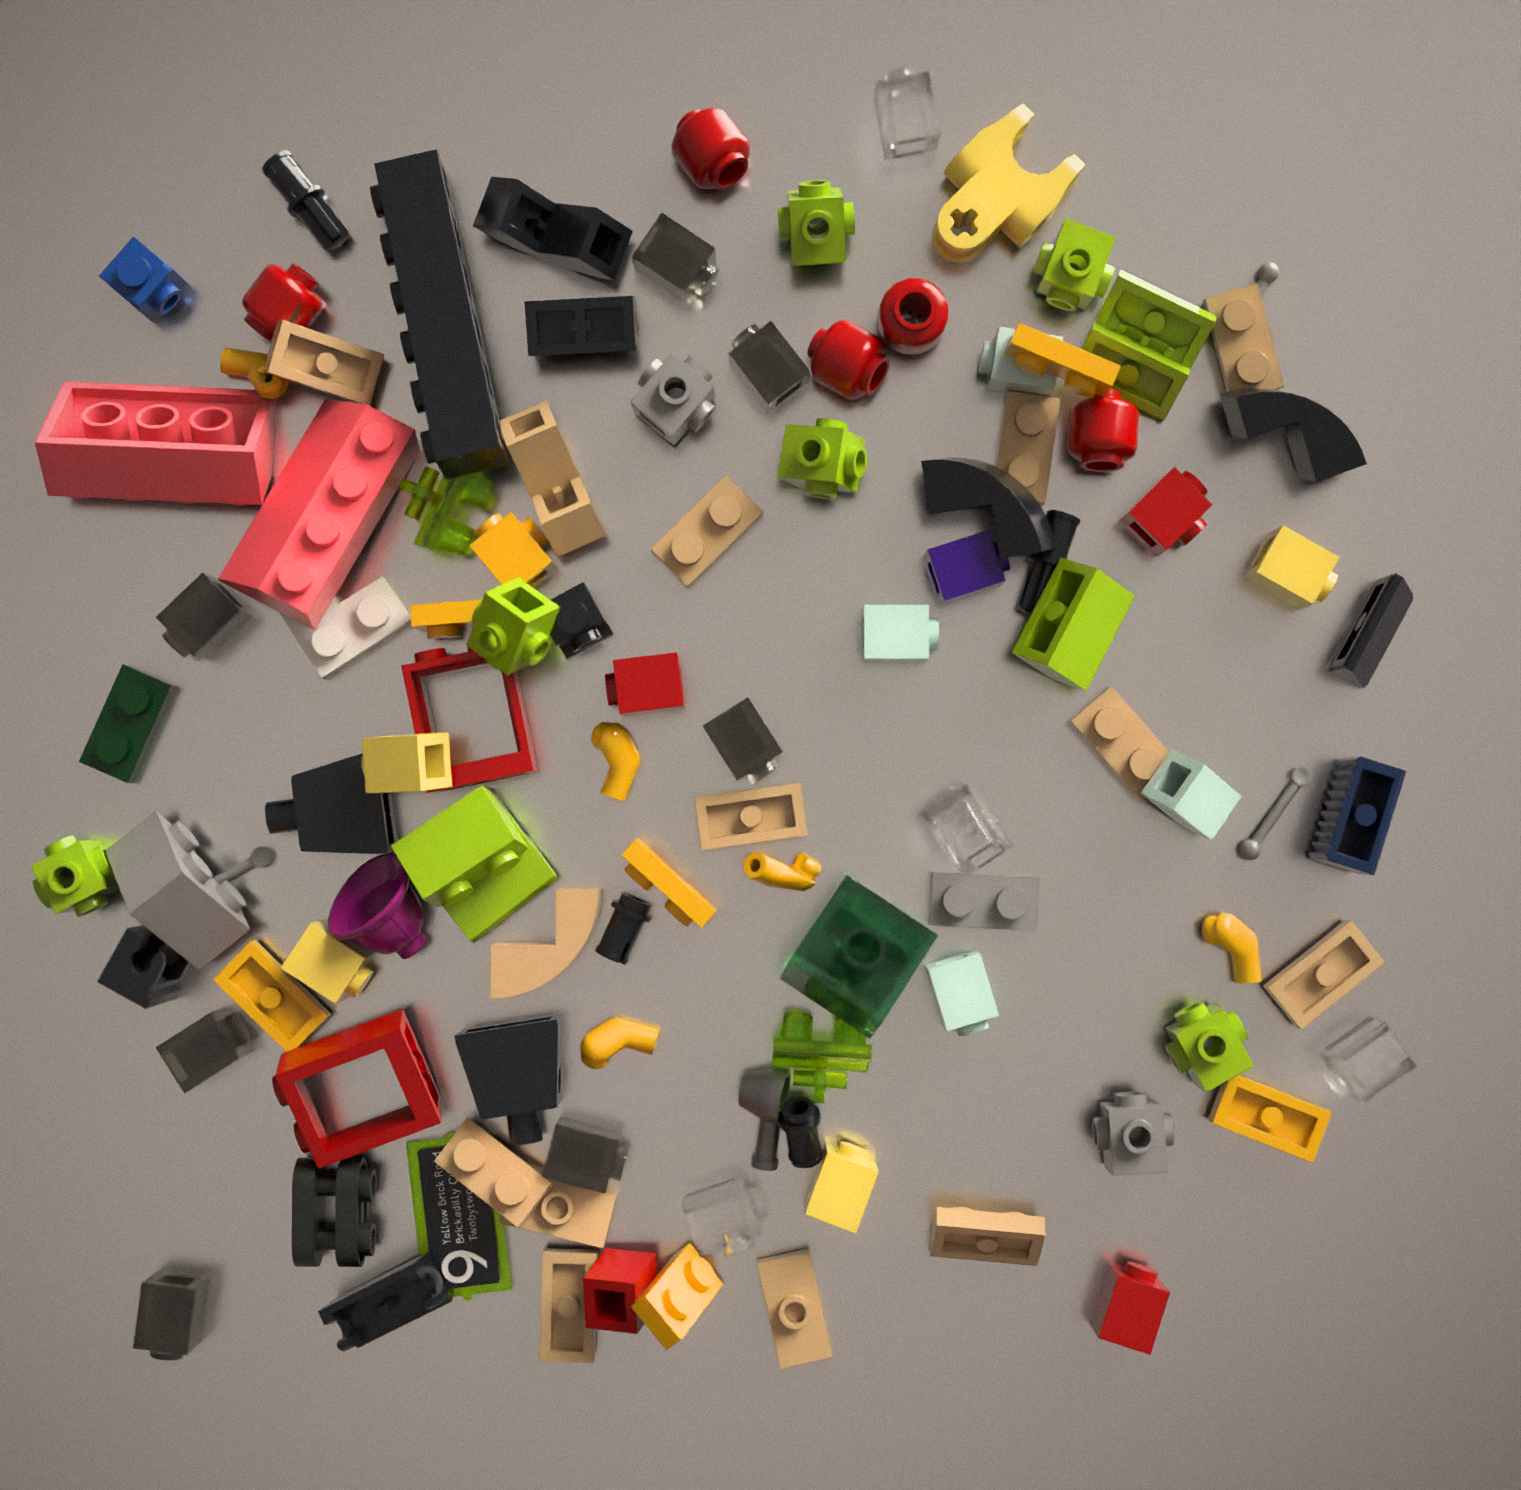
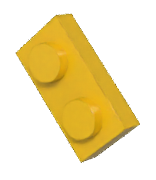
(1042, 353)
(443, 618)
(684, 901)
(272, 996)
(1270, 1117)
(677, 1296)

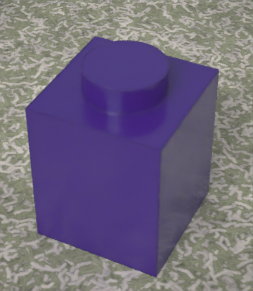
(965, 567)

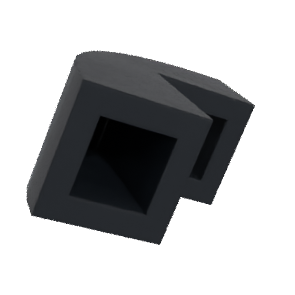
(555, 232)
(1316, 436)
(971, 483)

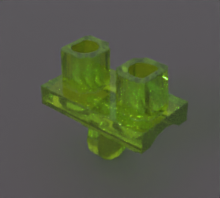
(437, 527)
(797, 1050)

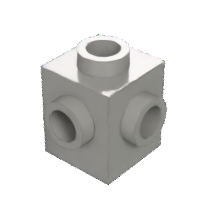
(669, 415)
(1146, 1148)

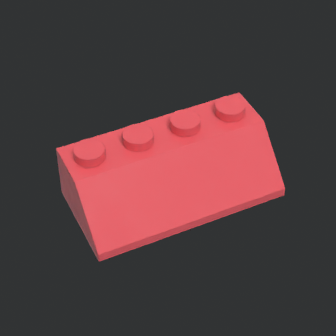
(158, 443)
(322, 510)

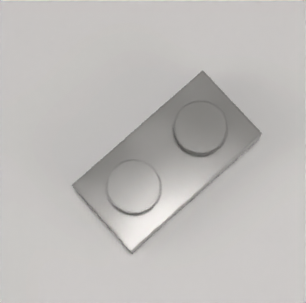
(984, 901)

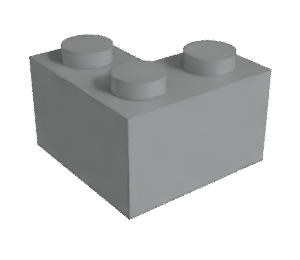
(175, 892)

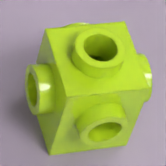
(819, 242)
(1075, 266)
(822, 458)
(513, 626)
(91, 876)
(1223, 1055)

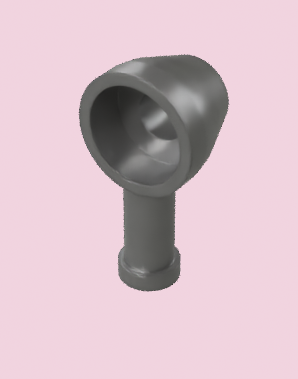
(763, 1096)

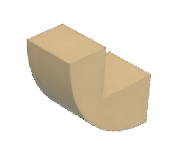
(551, 478)
(527, 965)

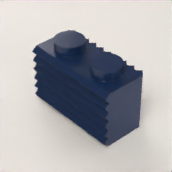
(1357, 814)

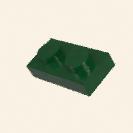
(127, 724)

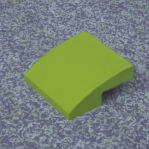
(1151, 339)
(502, 895)

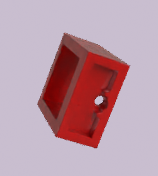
(436, 663)
(407, 1060)

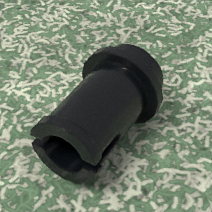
(623, 927)
(800, 1122)

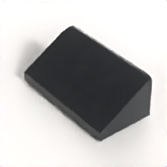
(1373, 630)

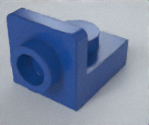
(144, 280)

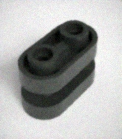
(353, 1235)

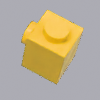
(513, 549)

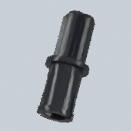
(305, 200)
(1043, 563)

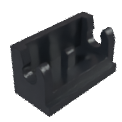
(581, 325)
(141, 971)
(387, 1302)

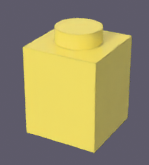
(1293, 568)
(406, 762)
(329, 964)
(841, 1186)

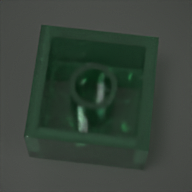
(858, 956)

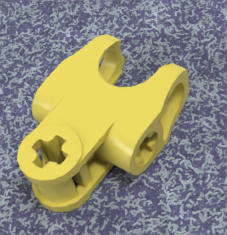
(998, 192)

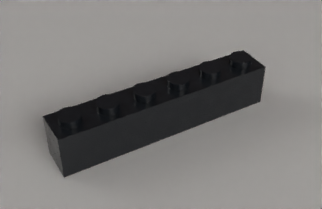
(439, 315)

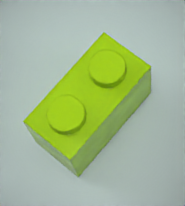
(1073, 623)
(460, 848)

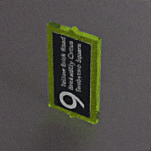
(456, 1225)

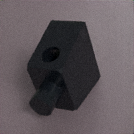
(335, 811)
(515, 1072)

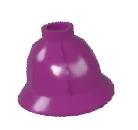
(379, 909)

